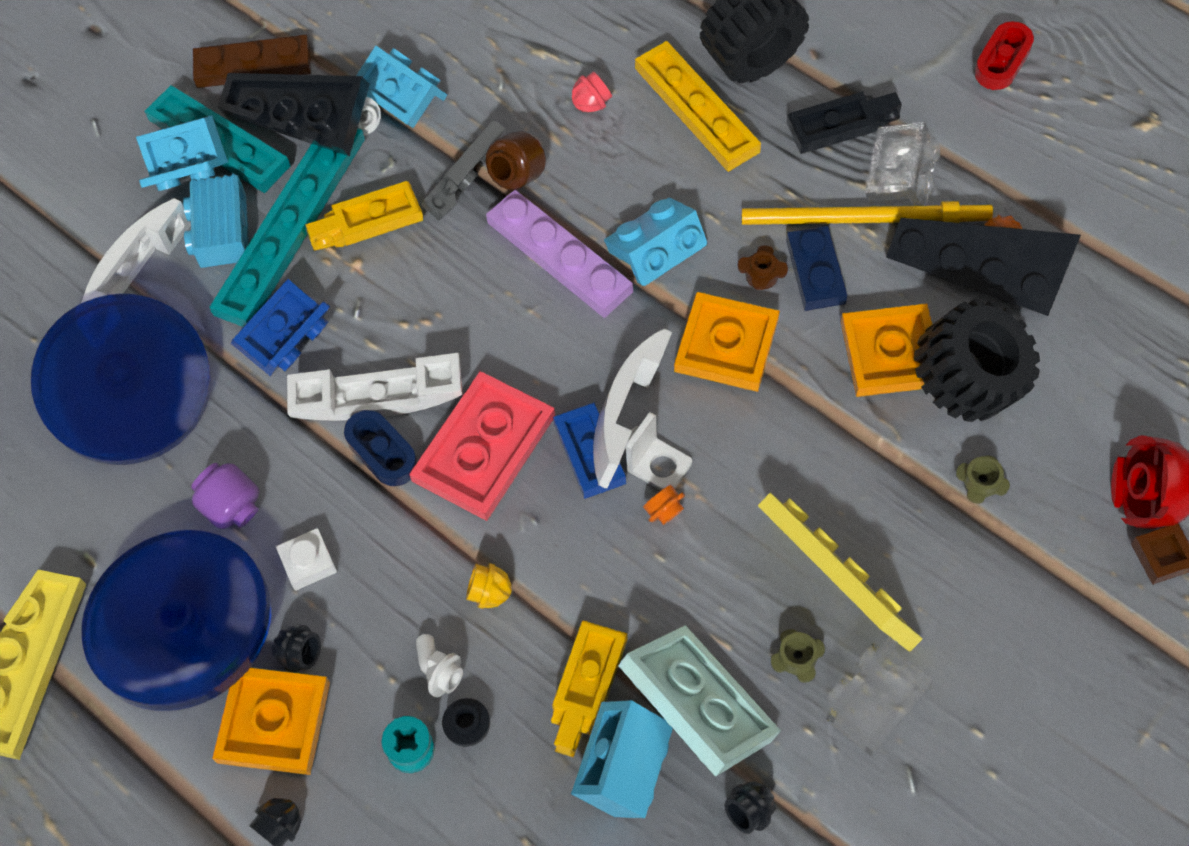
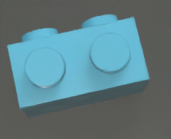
(623, 759)

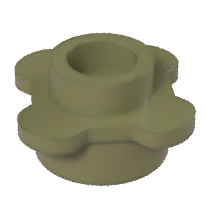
(990, 469)
(798, 642)

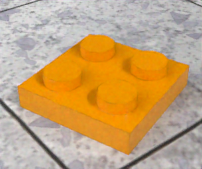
(727, 341)
(883, 348)
(272, 721)

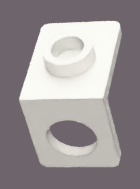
(645, 447)

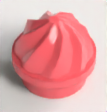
(590, 93)

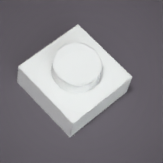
(306, 559)

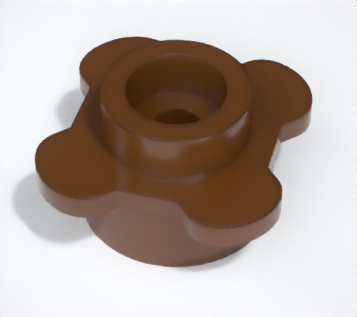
(762, 278)

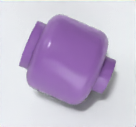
(225, 495)

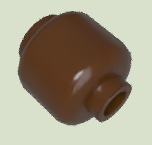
(515, 160)

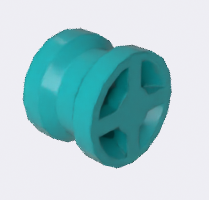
(415, 752)

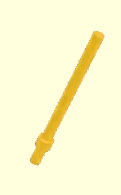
(947, 212)

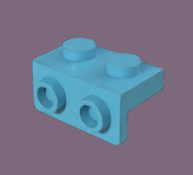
(181, 151)
(658, 239)

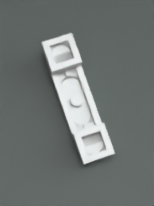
(157, 230)
(389, 392)
(610, 437)

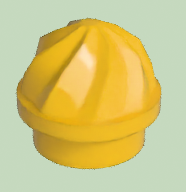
(488, 586)

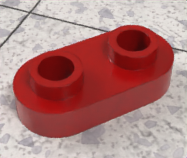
(999, 60)

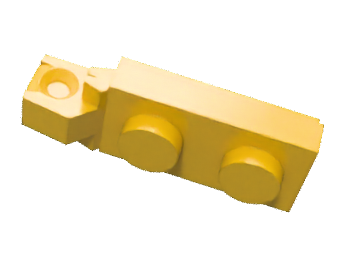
(366, 217)
(586, 683)

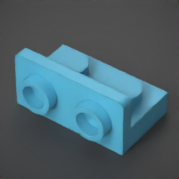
(399, 87)

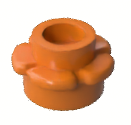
(664, 505)

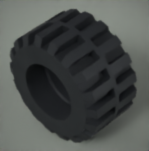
(753, 35)
(999, 346)

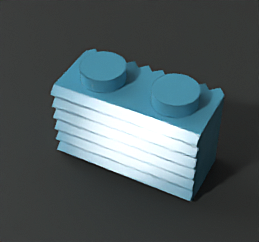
(217, 220)

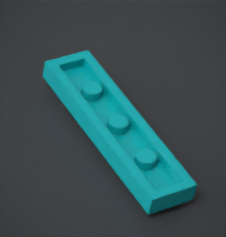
(246, 155)

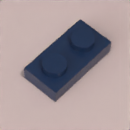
(816, 268)

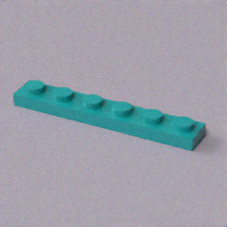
(281, 233)

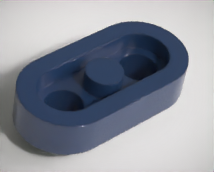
(381, 451)

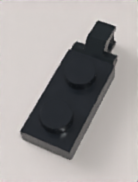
(842, 120)

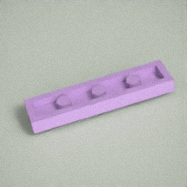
(560, 253)

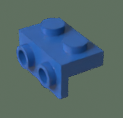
(280, 327)

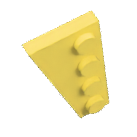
(846, 575)
(30, 651)

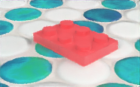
(483, 445)

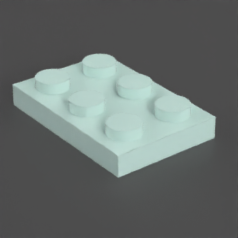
(699, 699)

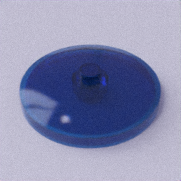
(121, 379)
(176, 620)

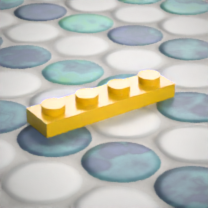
(697, 106)

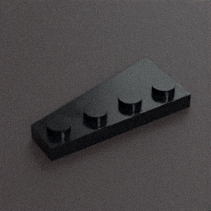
(305, 107)
(998, 261)

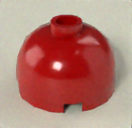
(1152, 483)

